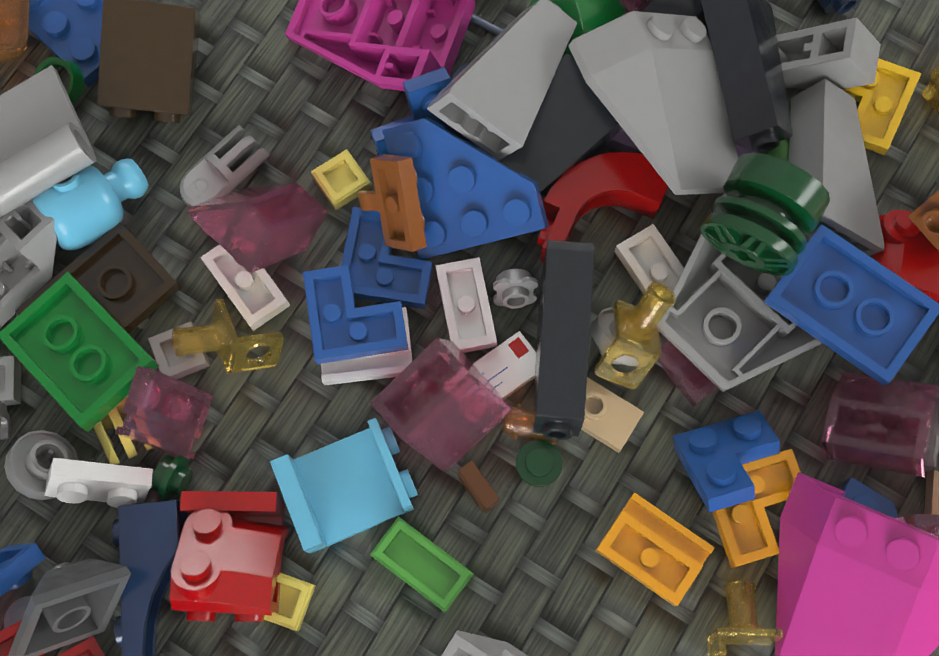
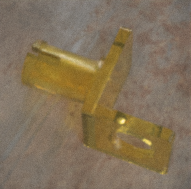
(636, 335)
(222, 338)
(742, 621)

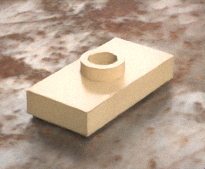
(609, 416)

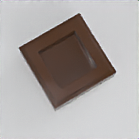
(478, 487)

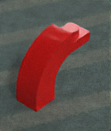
(598, 182)

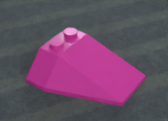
(383, 38)
(853, 578)

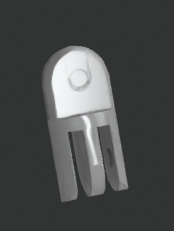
(214, 172)

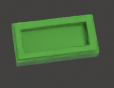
(422, 564)

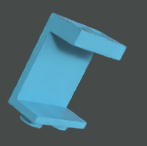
(344, 487)

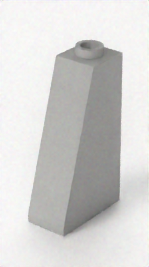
(506, 83)
(832, 150)

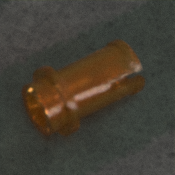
(520, 422)

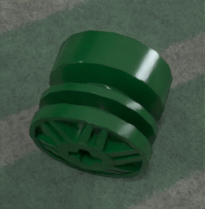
(765, 213)

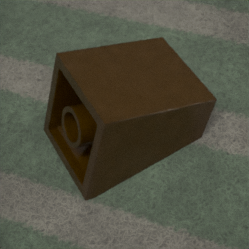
(148, 58)

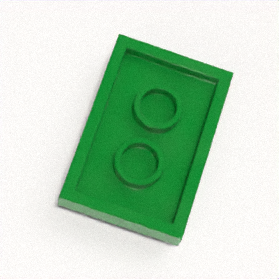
(76, 351)

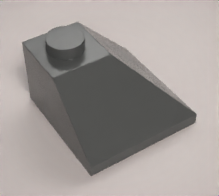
(70, 605)

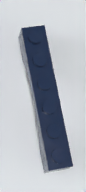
(147, 546)

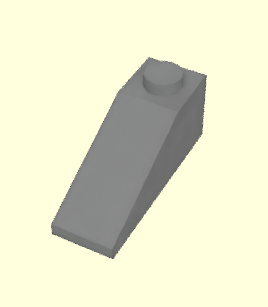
(833, 51)

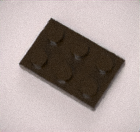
(120, 278)

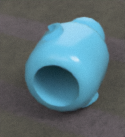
(91, 202)

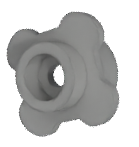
(514, 288)

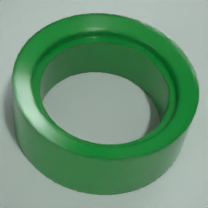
(75, 73)

